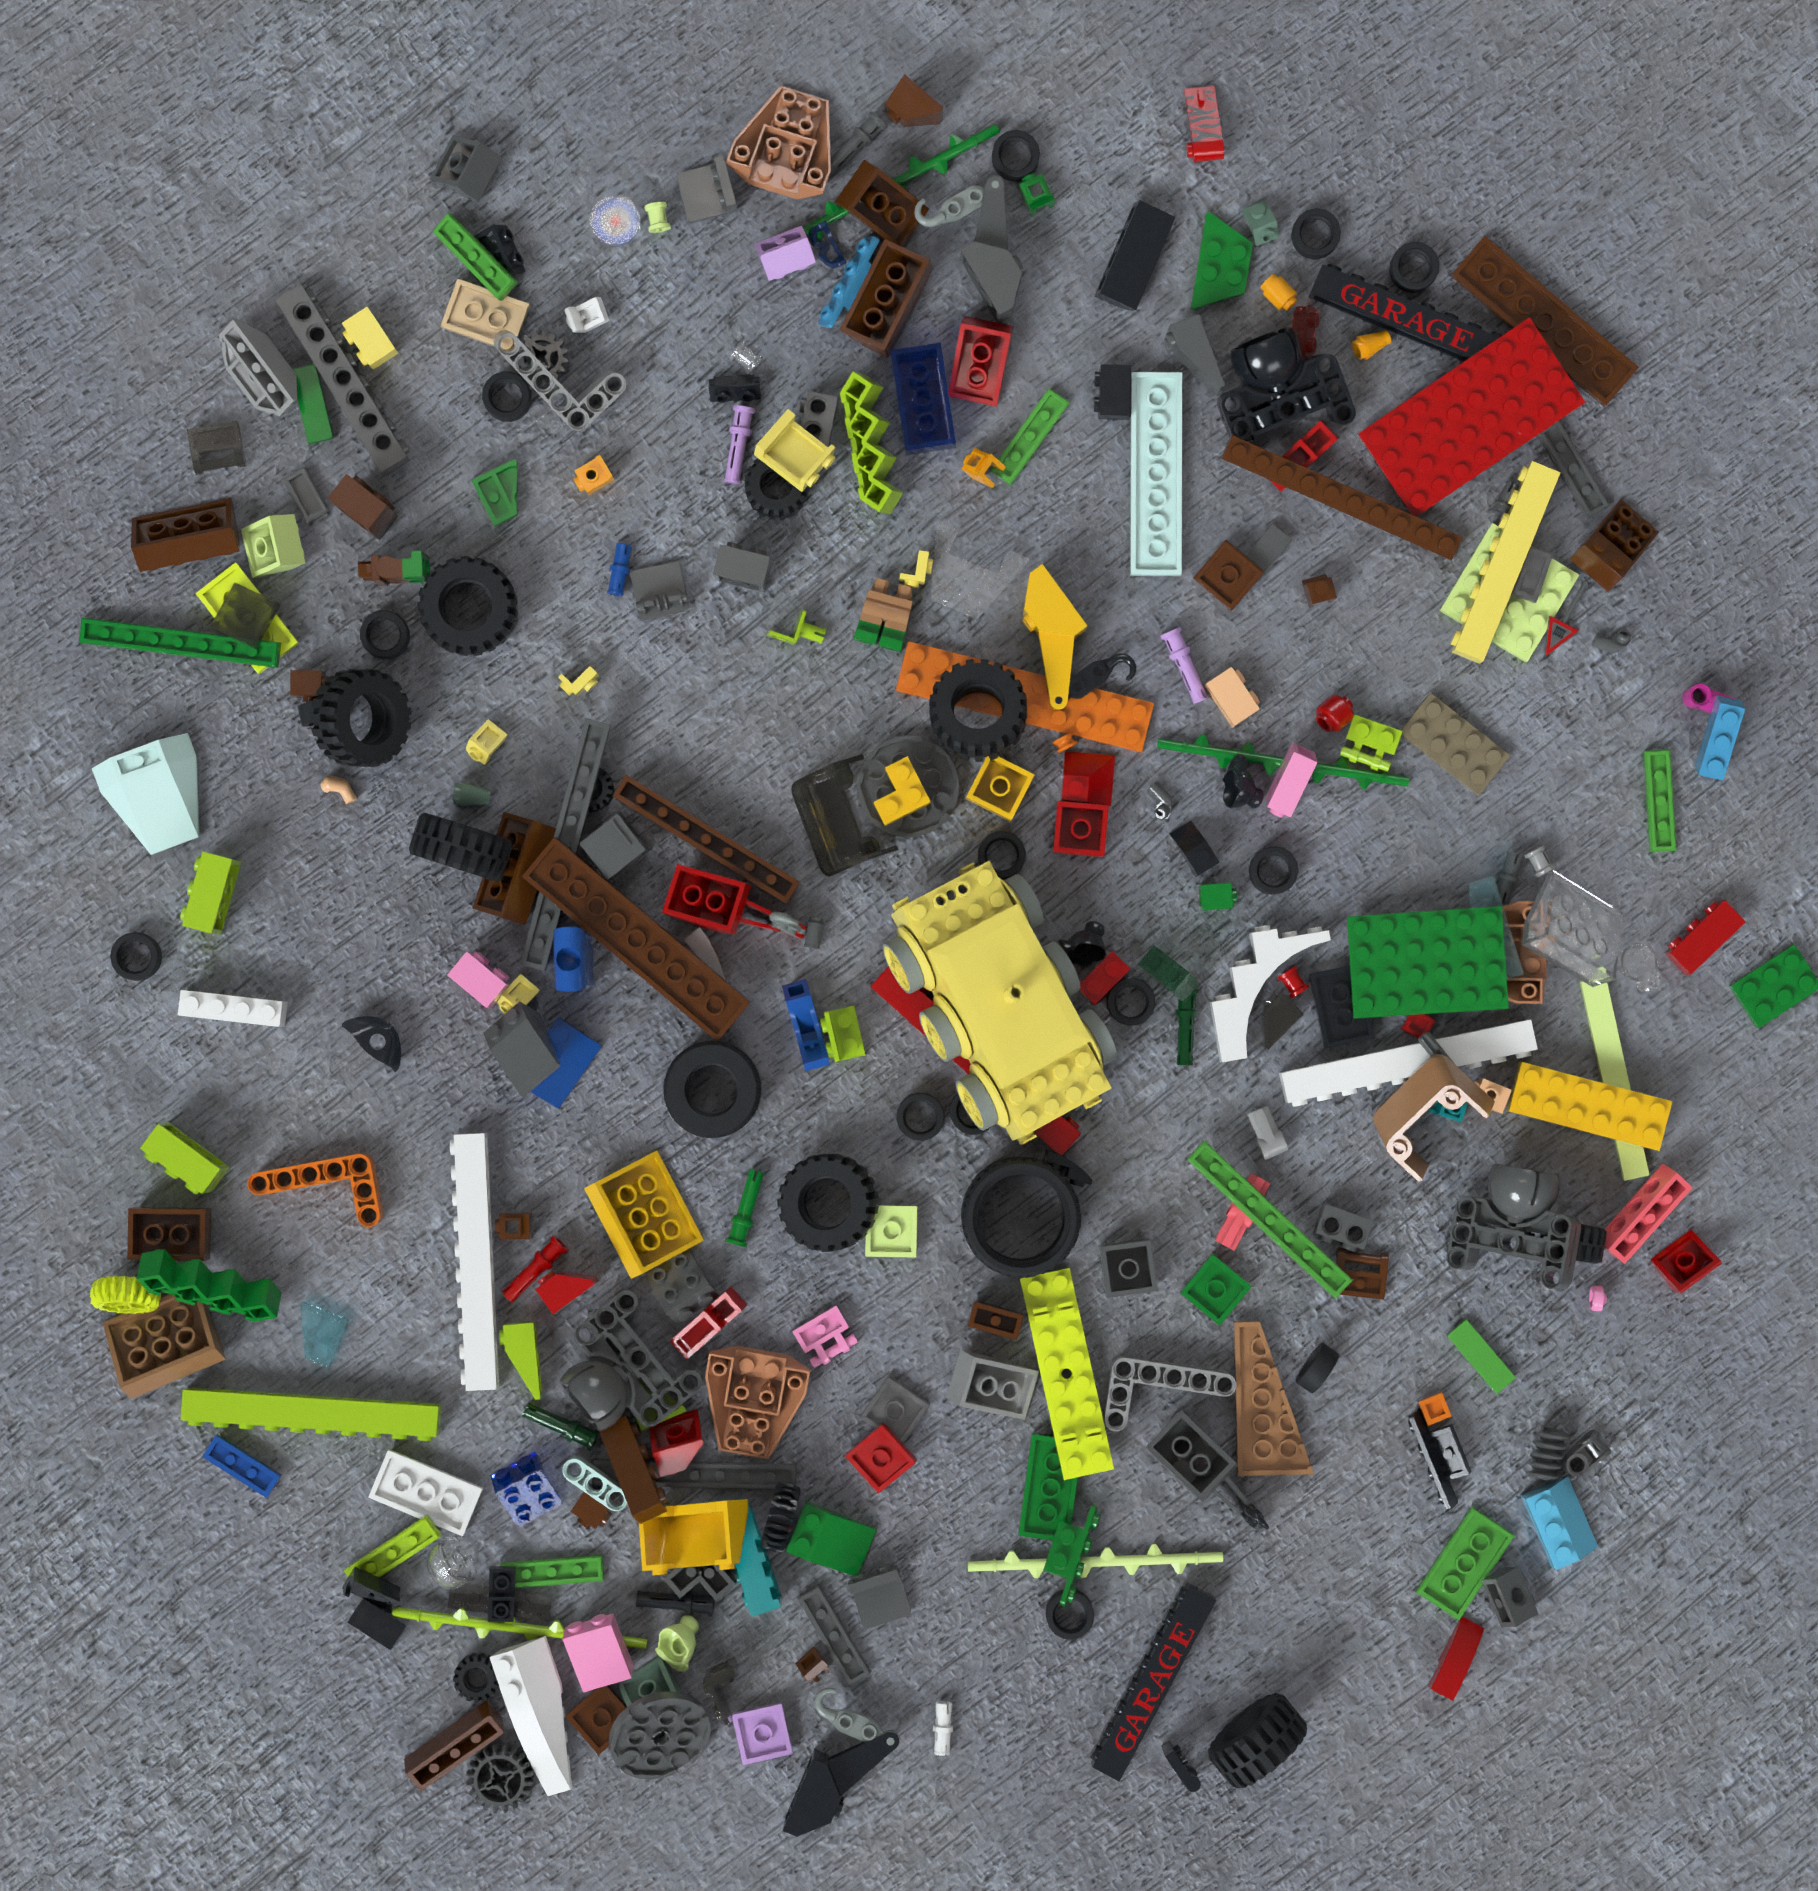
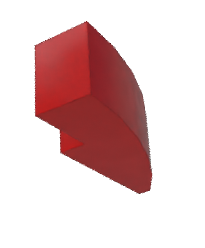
(1310, 447)
(708, 1323)
(1456, 1658)

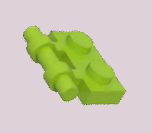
(1374, 735)

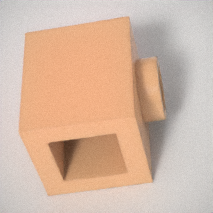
(1496, 1092)

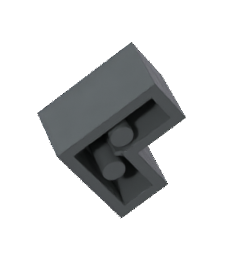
(715, 1581)

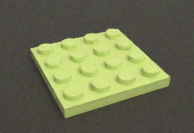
(1522, 620)

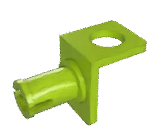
(801, 629)

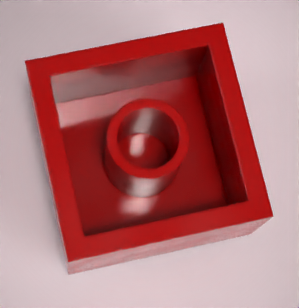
(1080, 829)

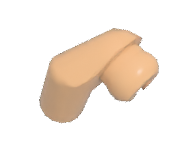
(340, 785)

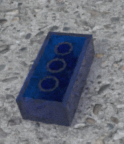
(923, 399)

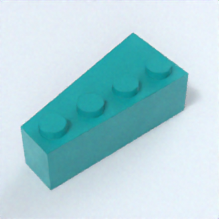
(755, 1572)

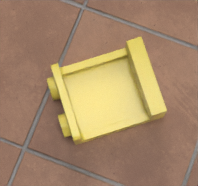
(794, 452)

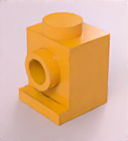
(602, 478)

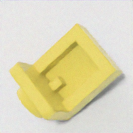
(924, 567)
(585, 681)

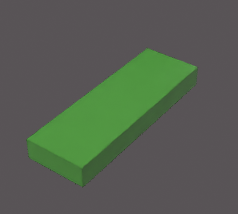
(1481, 1356)

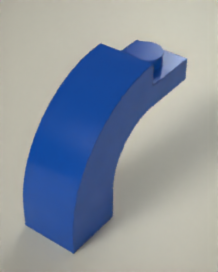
(806, 1025)

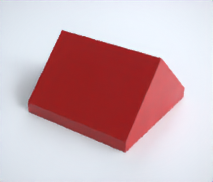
(1685, 1262)

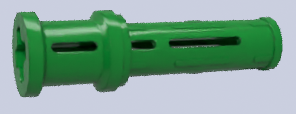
(742, 1221)

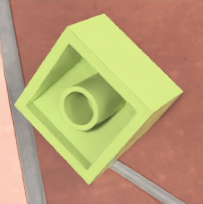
(273, 545)

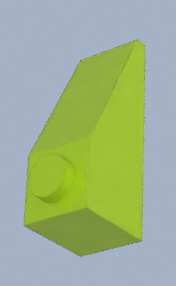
(523, 1350)

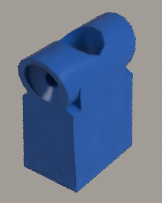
(572, 959)

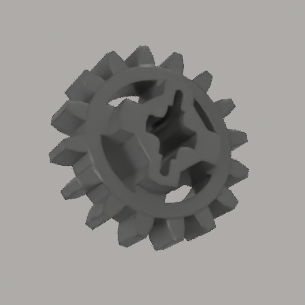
(548, 351)

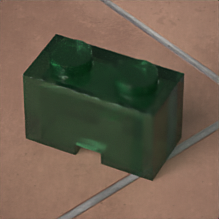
(1168, 973)

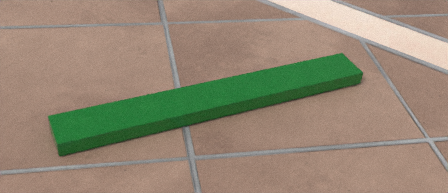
(177, 642)

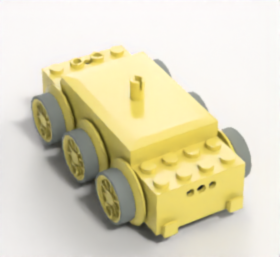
(1000, 1001)

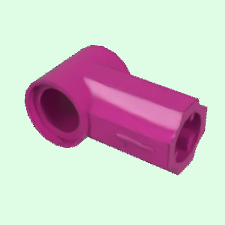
(1707, 697)

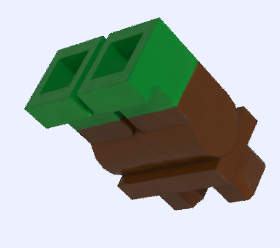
(396, 571)

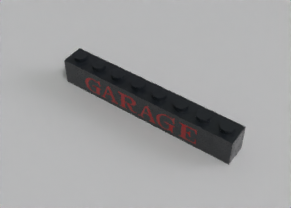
(1399, 313)
(1152, 1682)

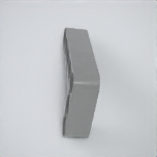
(553, 387)
(1159, 1379)

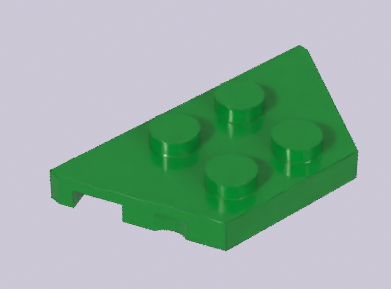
(1221, 264)

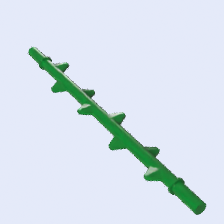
(916, 168)
(1271, 763)

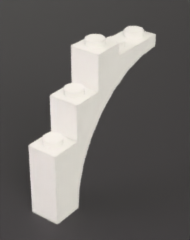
(1232, 1014)

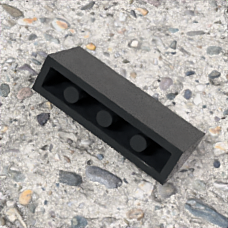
(1134, 256)

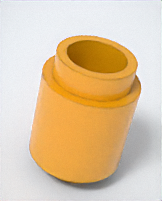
(1279, 292)

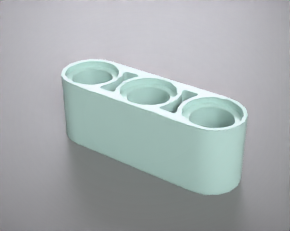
(582, 1482)

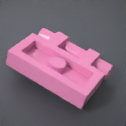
(821, 1329)

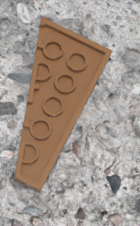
(1264, 1420)

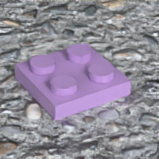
(762, 1733)

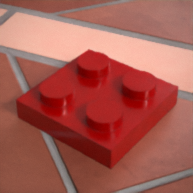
(880, 1457)

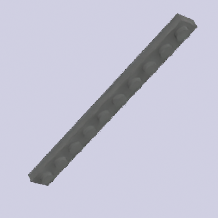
(568, 831)

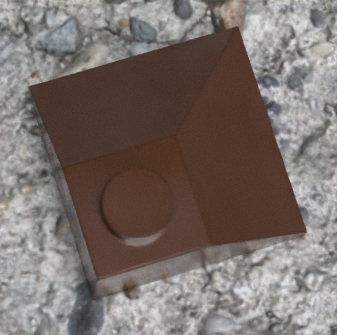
(912, 105)

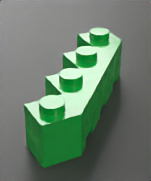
(221, 1290)

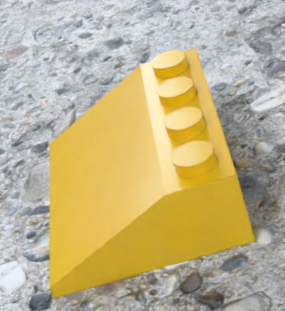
(644, 1214)

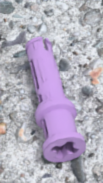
(740, 432)
(1180, 654)

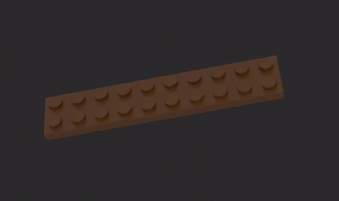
(636, 939)

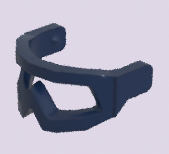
(839, 261)

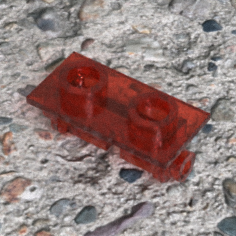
(1306, 323)

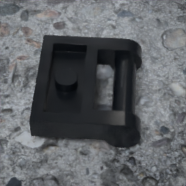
(1178, 1762)

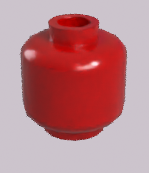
(1334, 713)

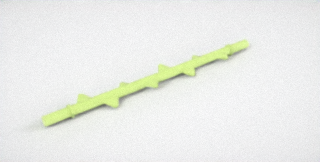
(1107, 1558)

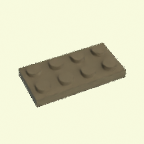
(1454, 744)

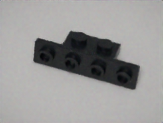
(1443, 1456)

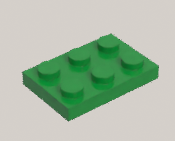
(1775, 986)

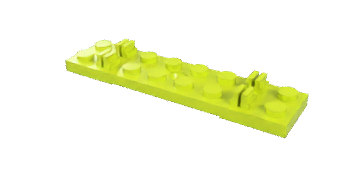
(1071, 1401)

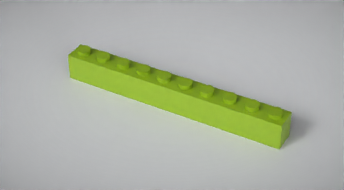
(310, 1412)

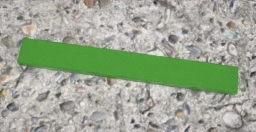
(1269, 1219)

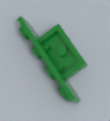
(1067, 1553)

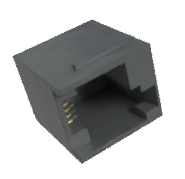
(614, 846)

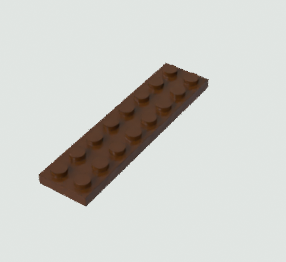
(1517, 296)

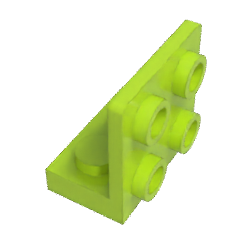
(843, 1034)

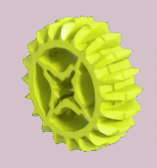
(122, 1295)

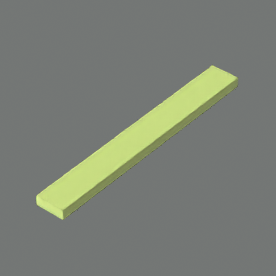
(1611, 1067)

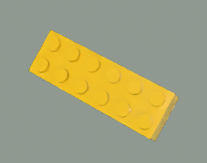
(1589, 1106)

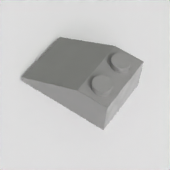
(992, 1385)

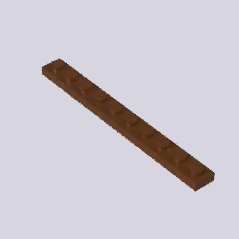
(1341, 497)

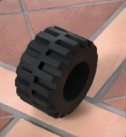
(765, 505)
(1590, 1245)

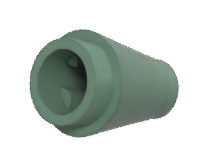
(470, 795)

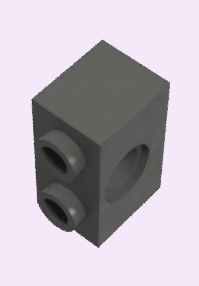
(1510, 1610)

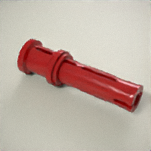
(543, 1260)

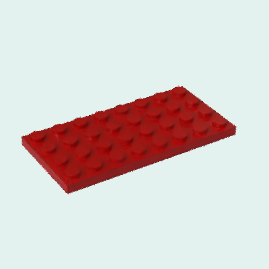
(1471, 417)

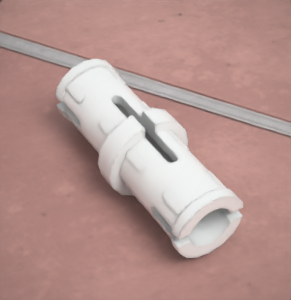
(942, 1728)

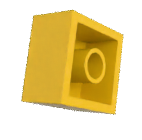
(1000, 787)

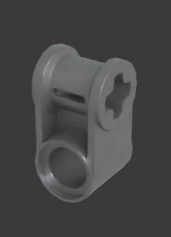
(1586, 1453)

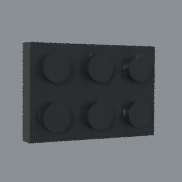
(1335, 1008)

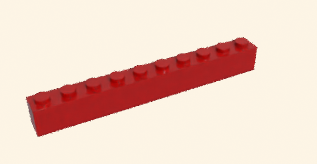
(1056, 1134)

